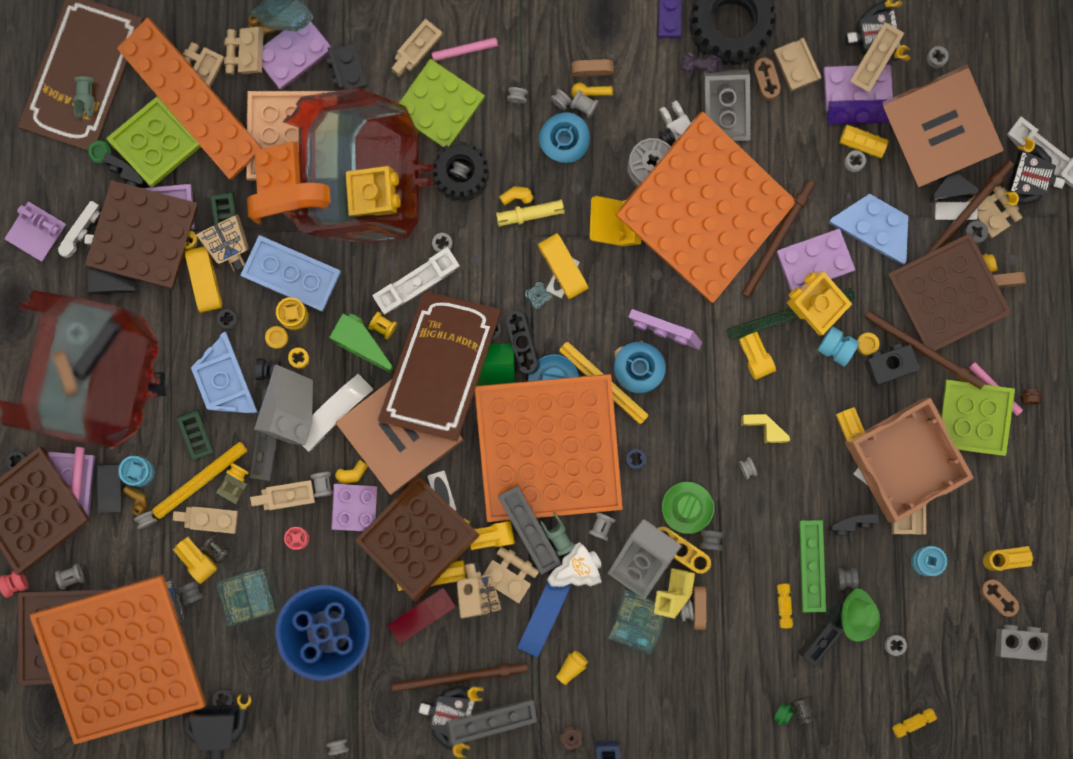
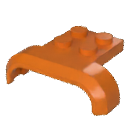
(280, 184)

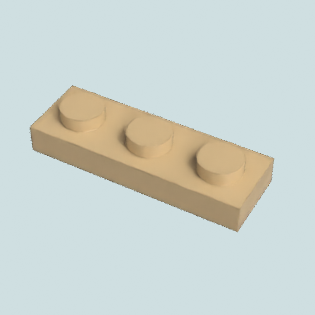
(877, 57)

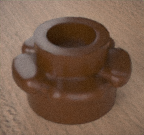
(1031, 397)
(568, 744)

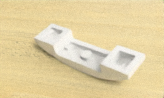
(1063, 164)
(416, 282)
(335, 408)

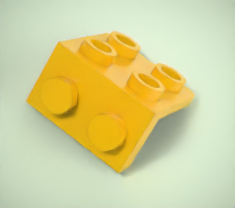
(606, 226)

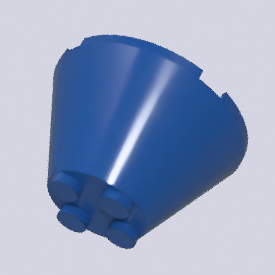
(322, 632)

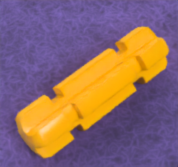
(785, 606)
(914, 723)

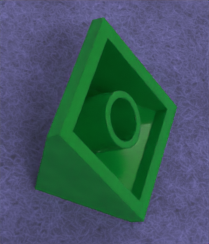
(498, 365)

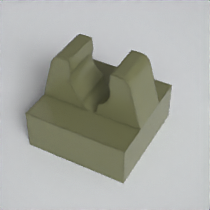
(232, 488)

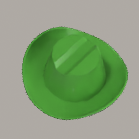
(687, 507)
(860, 616)

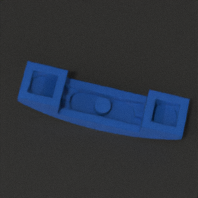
(543, 619)

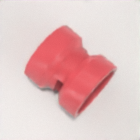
(296, 538)
(12, 583)

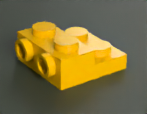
(372, 191)
(818, 301)

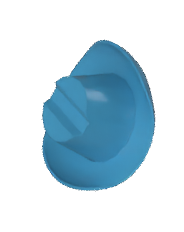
(564, 137)
(639, 367)
(554, 368)

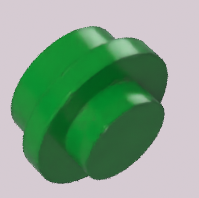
(97, 151)
(784, 714)

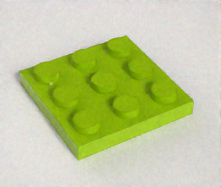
(441, 104)
(153, 142)
(977, 417)

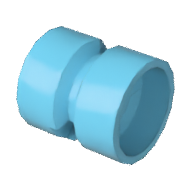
(838, 346)
(136, 471)
(929, 561)

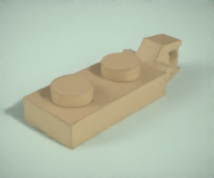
(416, 47)
(285, 496)
(208, 519)

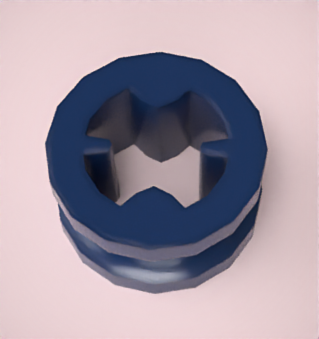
(629, 460)

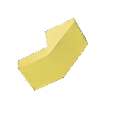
(772, 431)
(680, 590)

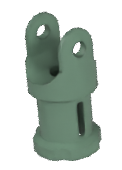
(83, 96)
(558, 537)

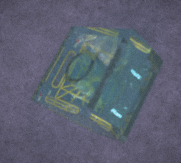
(283, 14)
(245, 597)
(636, 623)

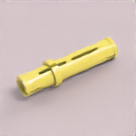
(529, 213)

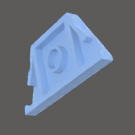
(876, 226)
(222, 379)

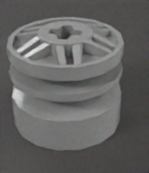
(640, 155)

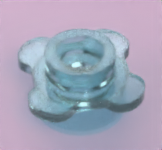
(538, 289)

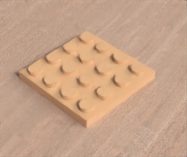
(266, 116)

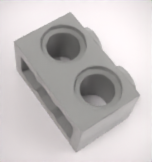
(1021, 648)

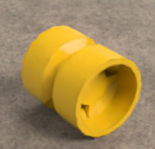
(292, 313)

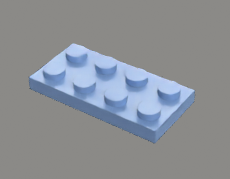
(290, 273)

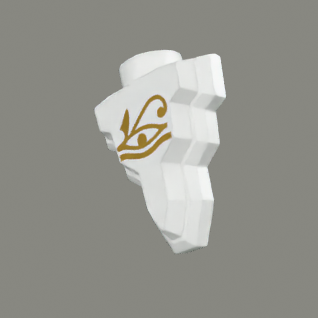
(577, 568)

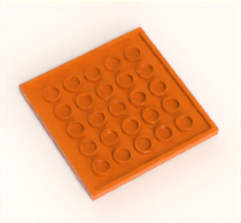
(706, 207)
(552, 442)
(118, 659)

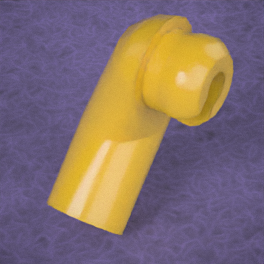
(516, 193)
(351, 476)

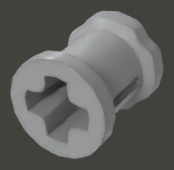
(584, 104)
(322, 484)
(602, 526)
(76, 573)

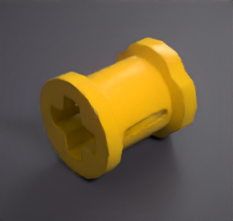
(375, 324)

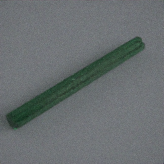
(771, 320)

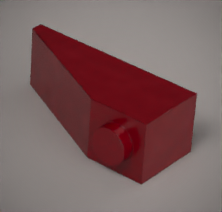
(422, 615)

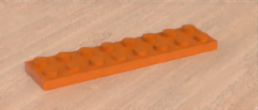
(189, 98)

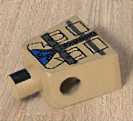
(226, 241)
(477, 593)

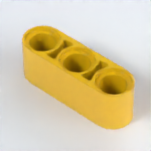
(563, 266)
(203, 279)
(691, 555)

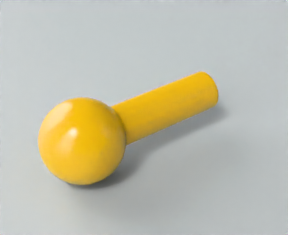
(591, 91)

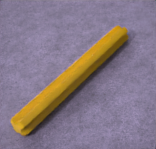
(589, 369)
(199, 480)

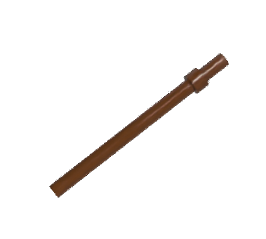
(995, 180)
(800, 202)
(962, 372)
(504, 671)

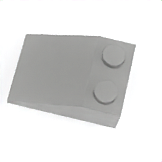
(729, 101)
(287, 407)
(644, 559)

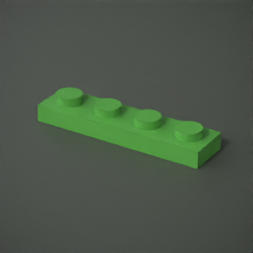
(812, 566)

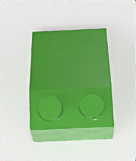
(356, 339)

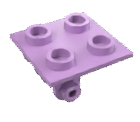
(35, 231)
(353, 507)

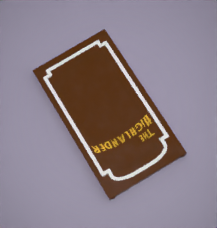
(80, 46)
(440, 366)

